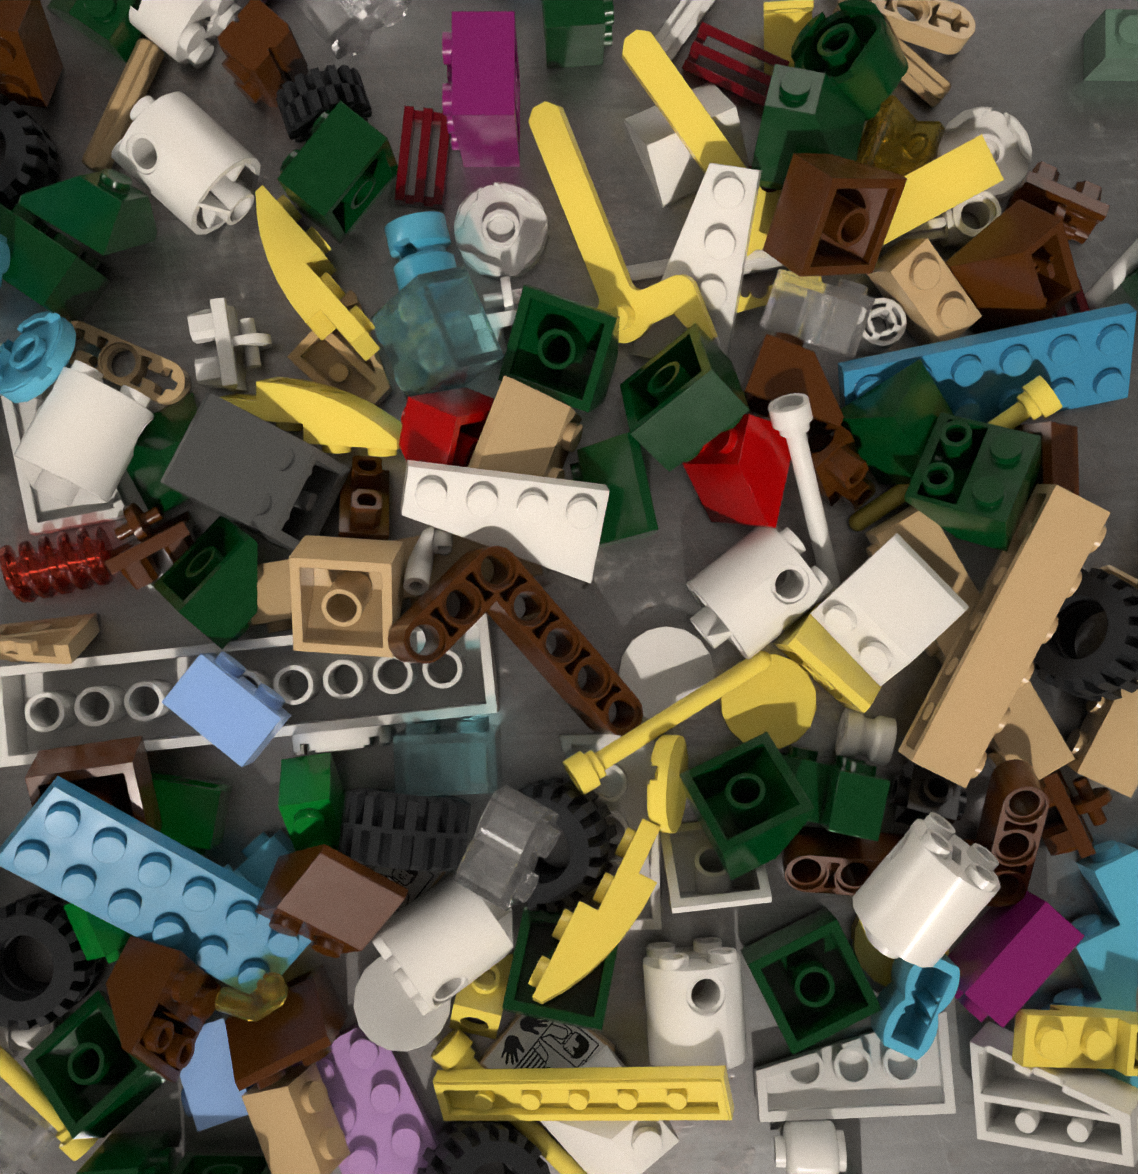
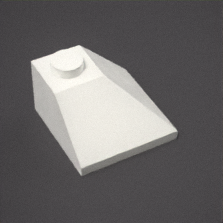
(613, 1145)

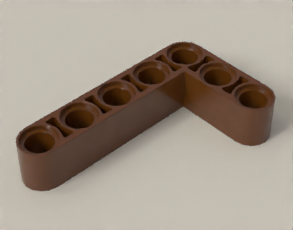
(527, 633)
(1008, 828)

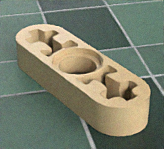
(947, 28)
(142, 357)

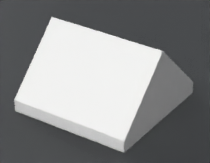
(665, 157)
(698, 879)

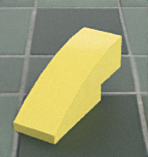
(944, 185)

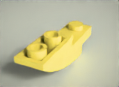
(306, 274)
(324, 414)
(590, 933)
(1077, 1038)

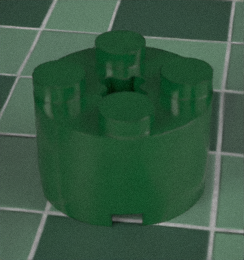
(854, 52)

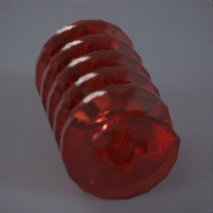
(58, 568)

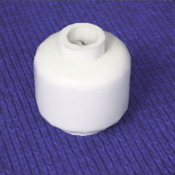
(810, 1148)

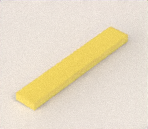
(585, 1094)

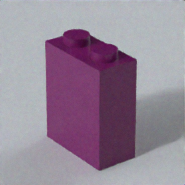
(1011, 957)

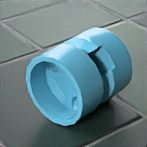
(419, 244)

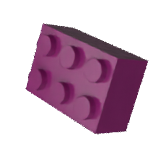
(483, 88)

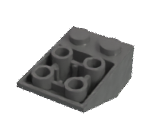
(255, 474)

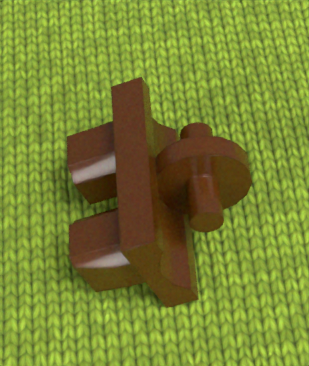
(1077, 207)
(840, 469)
(365, 500)
(134, 556)
(1072, 831)

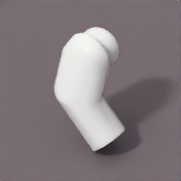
(420, 562)

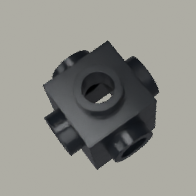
(922, 792)

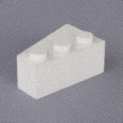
(1050, 1107)

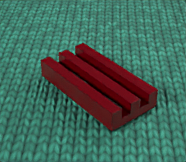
(698, 48)
(427, 118)

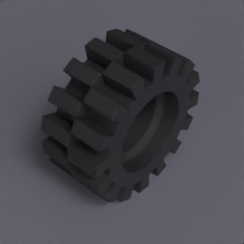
(320, 91)

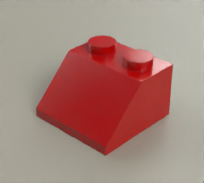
(443, 426)
(742, 474)

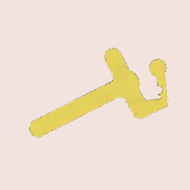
(695, 130)
(597, 244)

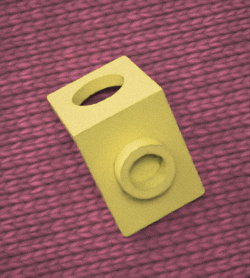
(782, 25)
(483, 1001)

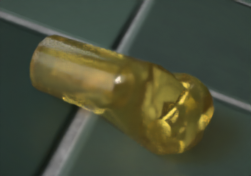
(255, 1005)

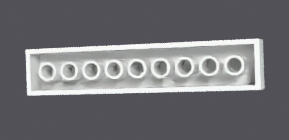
(124, 692)

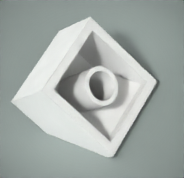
(889, 610)

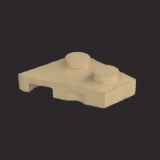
(340, 365)
(48, 640)

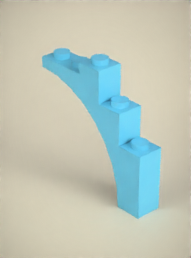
(1109, 951)

